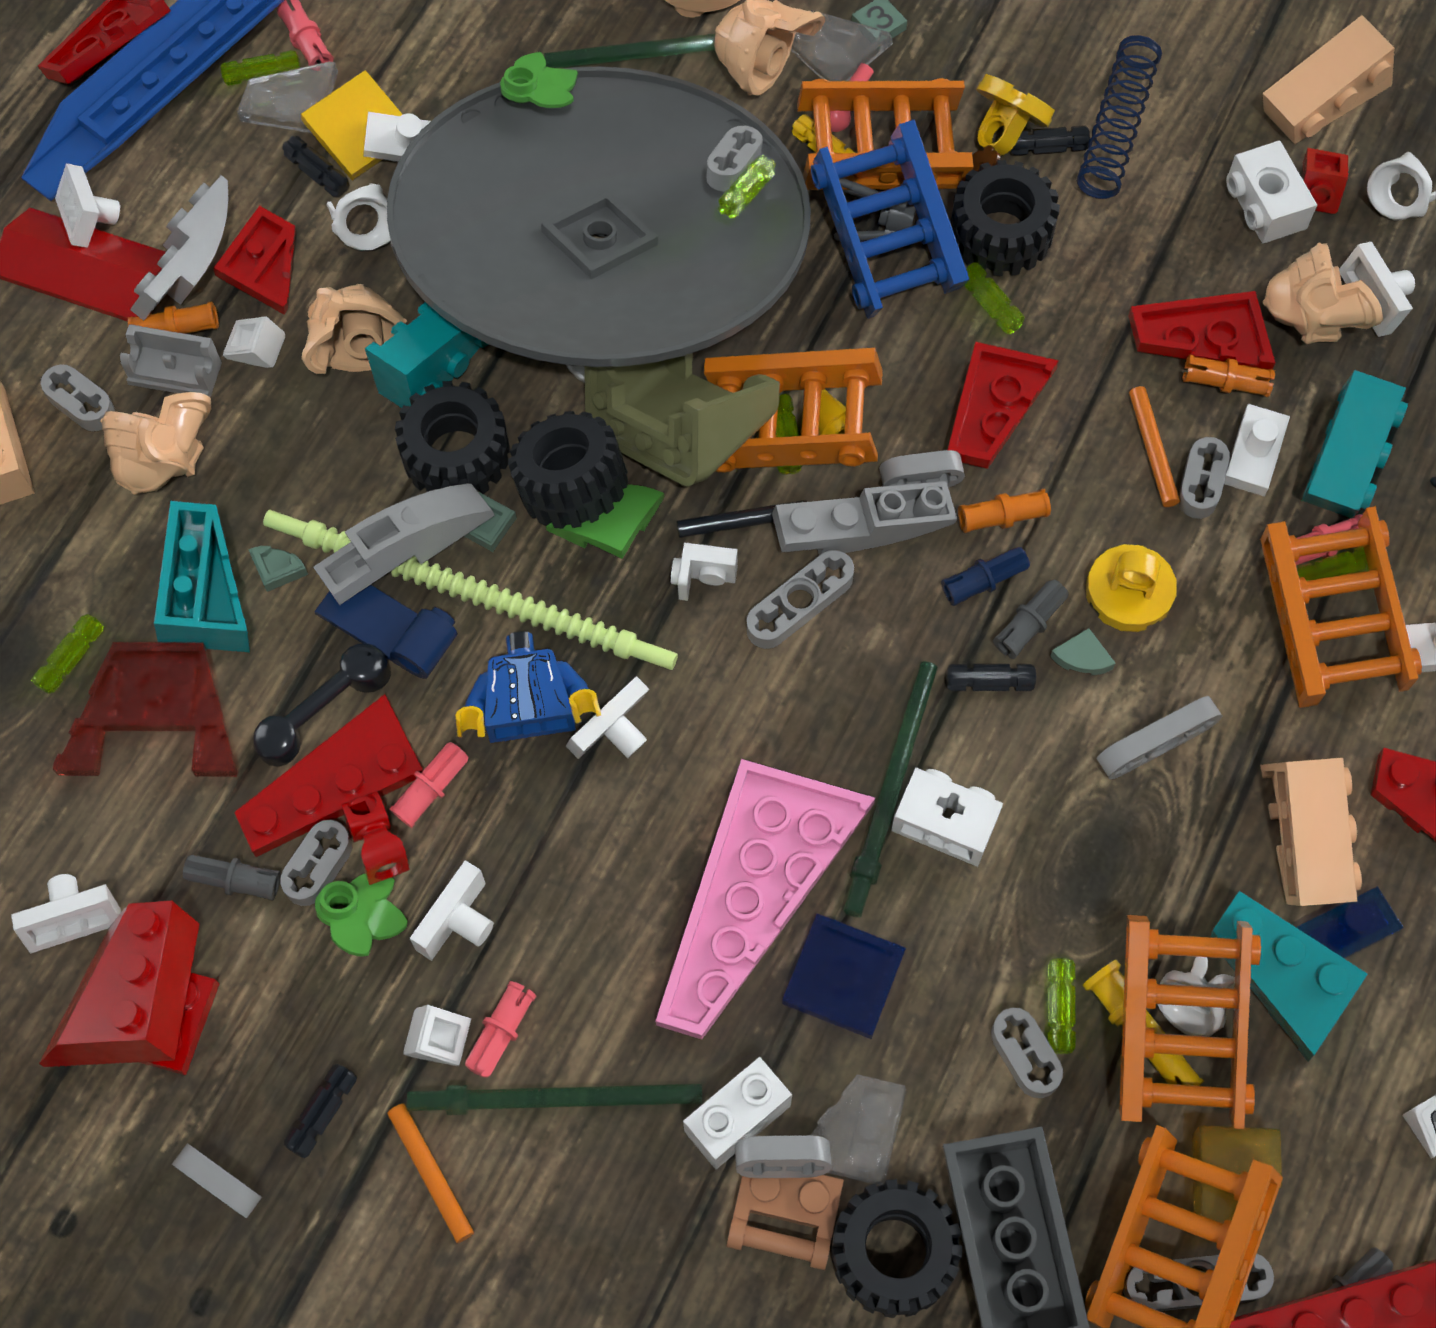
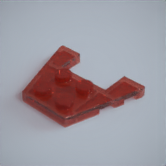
(152, 690)

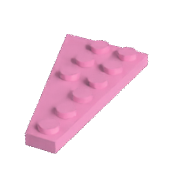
(762, 866)

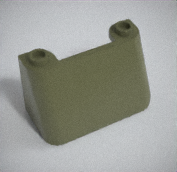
(676, 418)

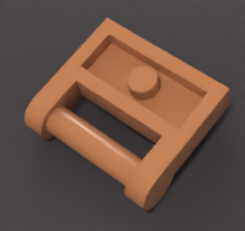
(794, 1200)

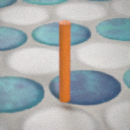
(1154, 447)
(430, 1173)

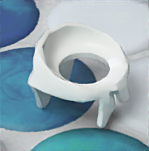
(1386, 175)
(369, 195)
(1195, 1019)

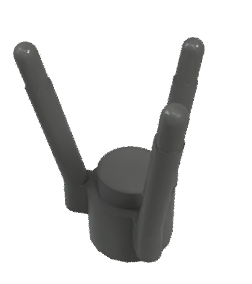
(894, 217)

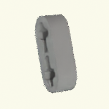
(726, 154)
(83, 391)
(923, 468)
(1212, 479)
(308, 856)
(1036, 1046)
(783, 1156)
(216, 1180)

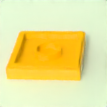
(341, 122)

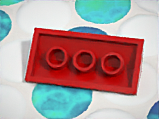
(100, 277)

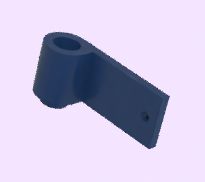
(403, 636)

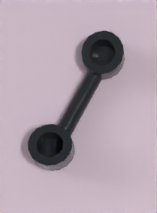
(361, 667)

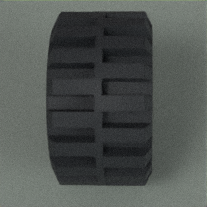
(1009, 191)
(448, 411)
(568, 469)
(921, 1212)

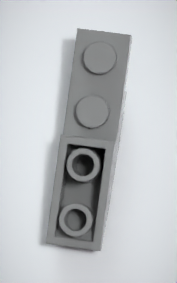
(188, 247)
(867, 521)
(404, 530)

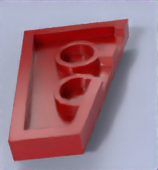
(99, 36)
(1205, 328)
(995, 399)

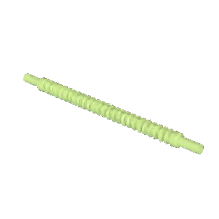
(624, 644)

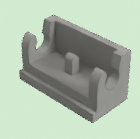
(170, 361)

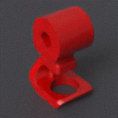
(369, 822)

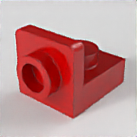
(1325, 178)

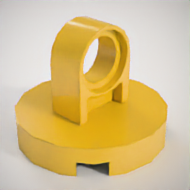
(1011, 110)
(1131, 587)

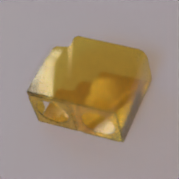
(1232, 1151)

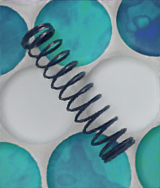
(1096, 192)

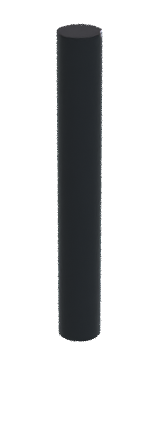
(727, 521)

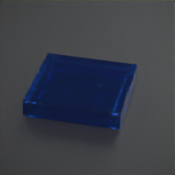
(843, 976)

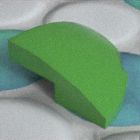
(618, 528)

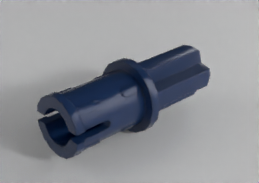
(984, 575)

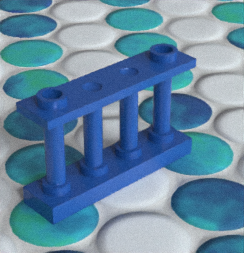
(917, 189)

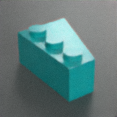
(420, 355)
(1355, 444)
(197, 583)
(1296, 977)

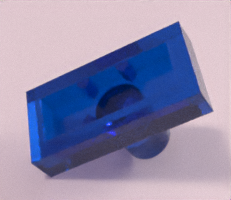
(1354, 924)

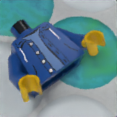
(525, 695)

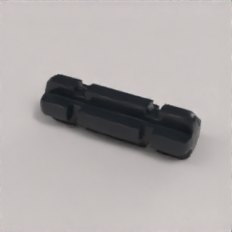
(1052, 140)
(315, 166)
(991, 677)
(320, 1110)

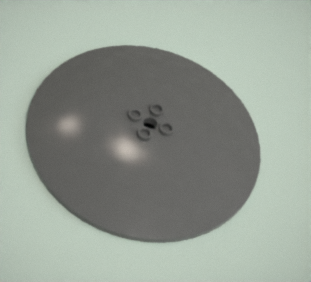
(504, 203)

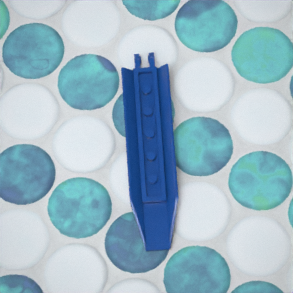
(139, 84)

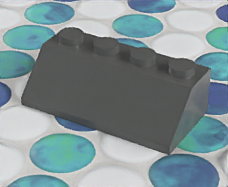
(1014, 1232)

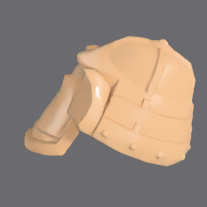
(758, 40)
(1315, 300)
(344, 325)
(153, 449)

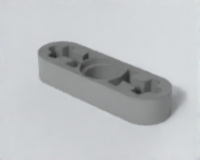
(816, 570)
(1159, 737)
(1163, 1299)

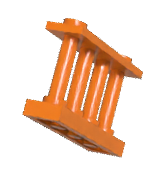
(898, 96)
(812, 373)
(1303, 635)
(1143, 1042)
(1236, 1239)

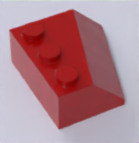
(131, 992)

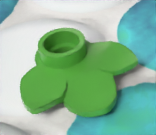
(539, 84)
(364, 918)

